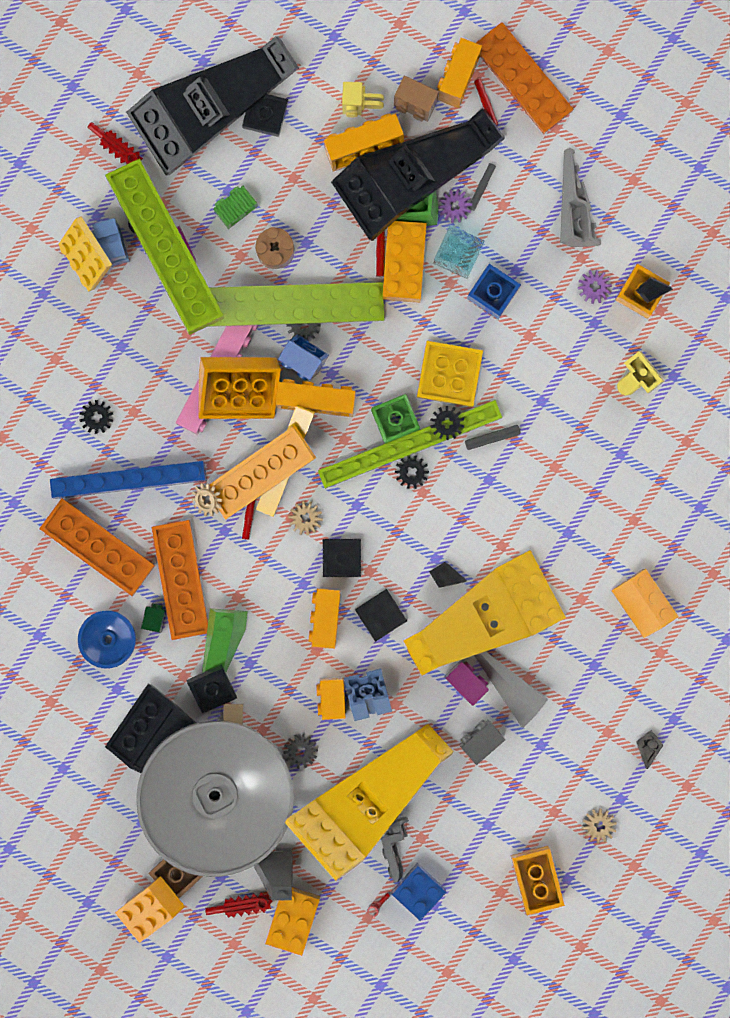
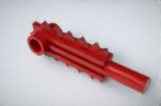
(115, 145)
(247, 904)

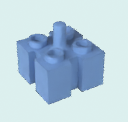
(111, 241)
(367, 694)

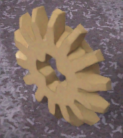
(200, 500)
(297, 520)
(595, 818)

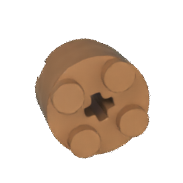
(274, 237)

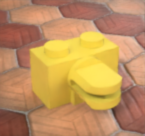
(356, 100)
(640, 375)

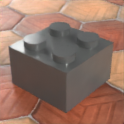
(481, 741)

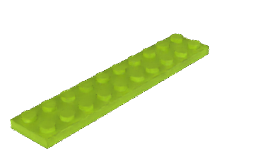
(164, 247)
(299, 304)

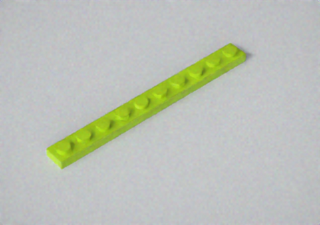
(405, 446)

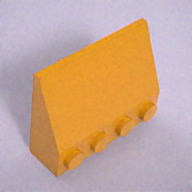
(238, 387)

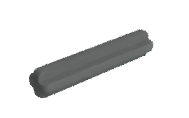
(492, 437)

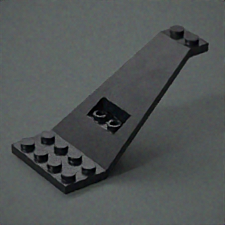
(177, 121)
(382, 189)
(146, 727)

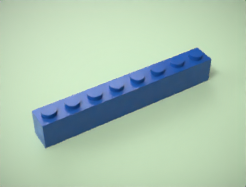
(128, 480)

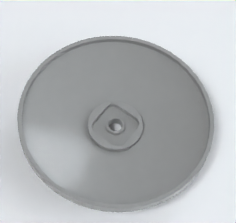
(223, 833)

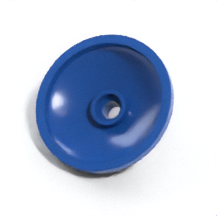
(93, 643)

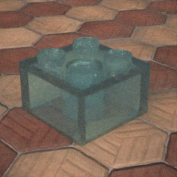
(458, 252)

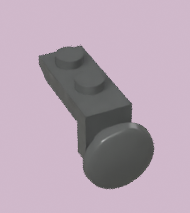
(390, 852)

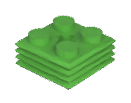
(400, 407)

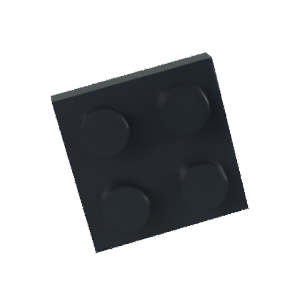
(266, 115)
(341, 557)
(380, 615)
(212, 689)

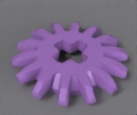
(456, 213)
(589, 291)

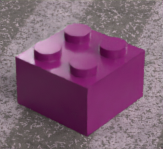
(466, 683)

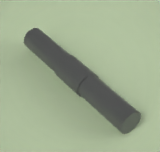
(482, 186)

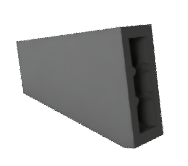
(277, 874)

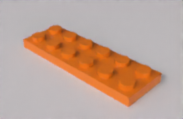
(523, 78)
(97, 547)
(180, 579)

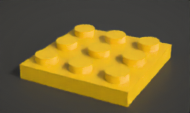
(84, 254)
(449, 373)

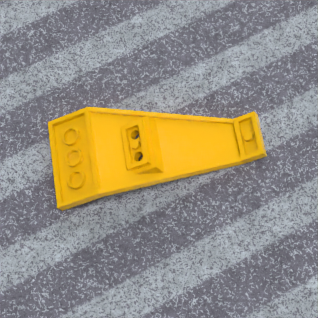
(516, 599)
(341, 828)

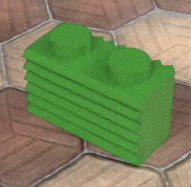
(235, 206)

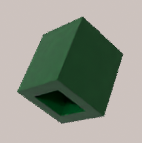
(154, 618)

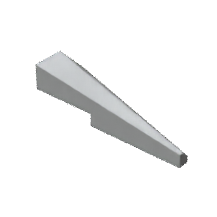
(576, 222)
(518, 695)

